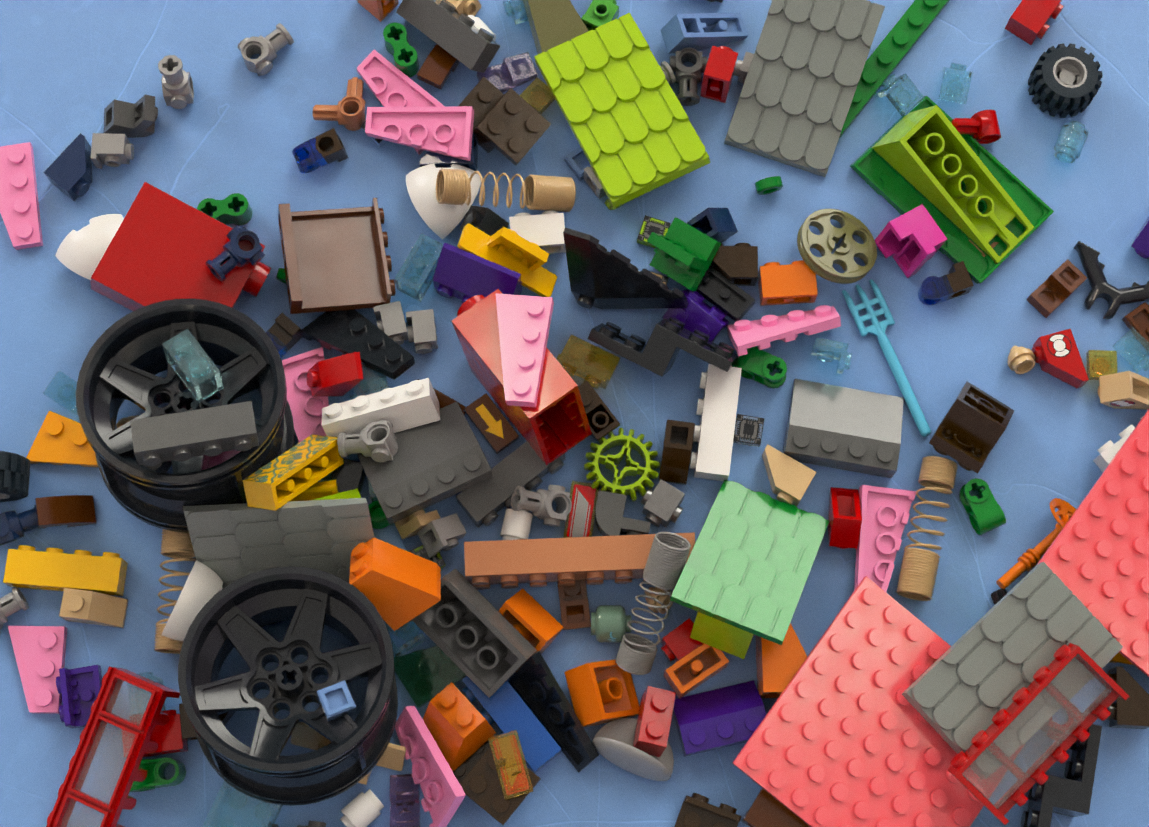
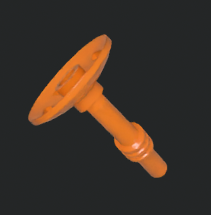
(1033, 555)

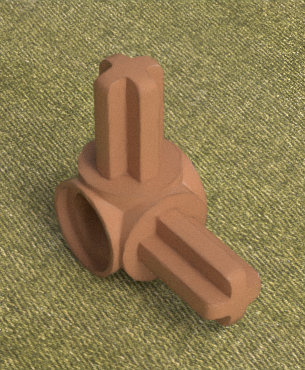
(350, 104)

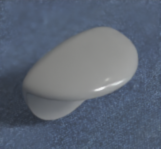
(615, 744)

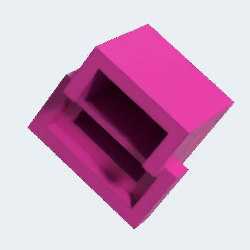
(911, 239)

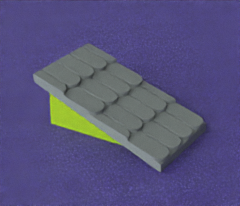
(803, 80)
(299, 534)
(1003, 654)

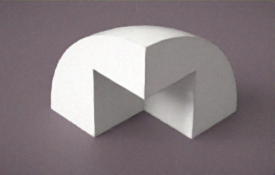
(422, 192)
(85, 248)
(197, 591)

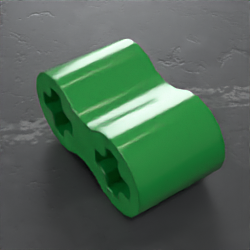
(401, 49)
(226, 209)

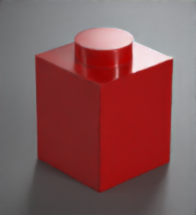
(678, 642)

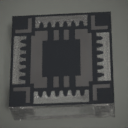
(748, 430)

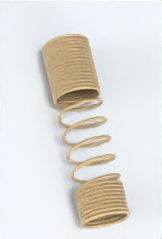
(539, 192)
(180, 548)
(918, 564)

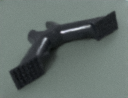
(1102, 289)

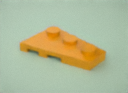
(61, 443)

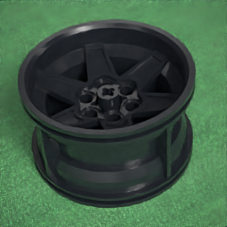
(125, 367)
(236, 620)

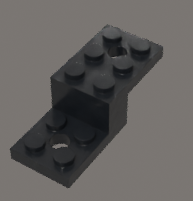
(663, 346)
(1068, 795)

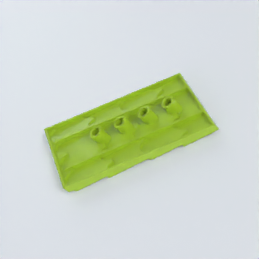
(622, 110)

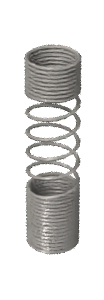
(662, 571)

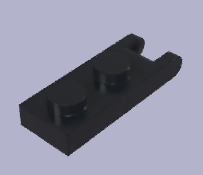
(725, 294)

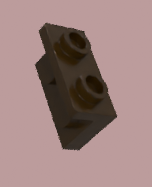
(698, 813)

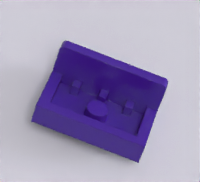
(699, 315)
(78, 691)

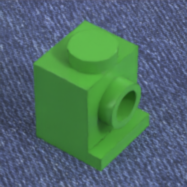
(593, 19)

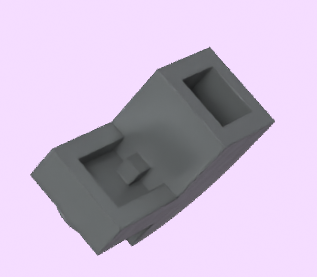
(130, 118)
(610, 516)

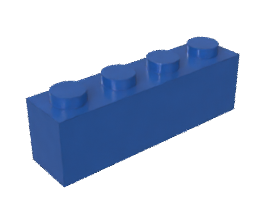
(510, 714)

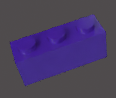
(468, 275)
(718, 717)

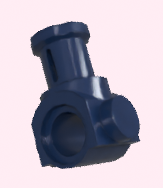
(235, 254)
(14, 525)

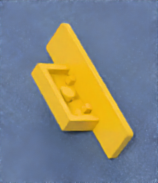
(512, 252)

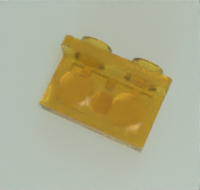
(588, 362)

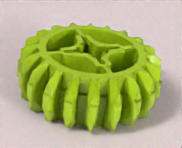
(633, 470)

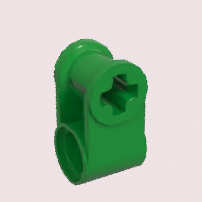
(759, 364)
(982, 509)
(155, 774)

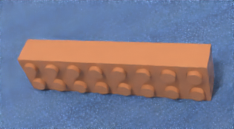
(559, 560)

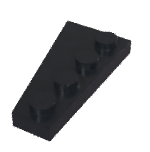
(352, 332)
(548, 703)

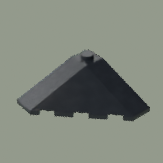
(610, 280)

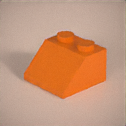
(531, 620)
(601, 692)
(456, 725)

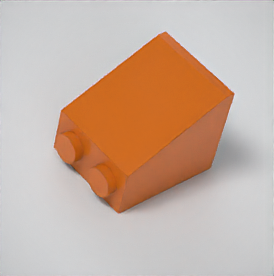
(395, 580)
(777, 663)

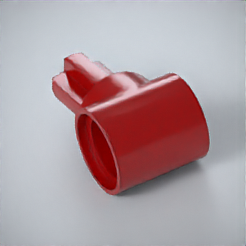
(980, 126)

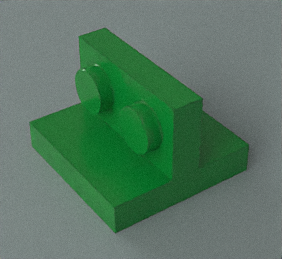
(683, 253)

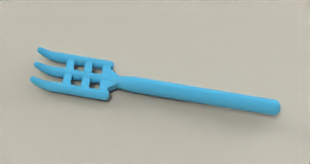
(878, 329)

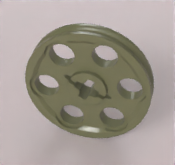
(826, 243)

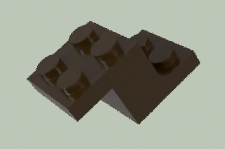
(504, 121)
(971, 427)
(482, 785)

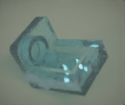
(1134, 349)

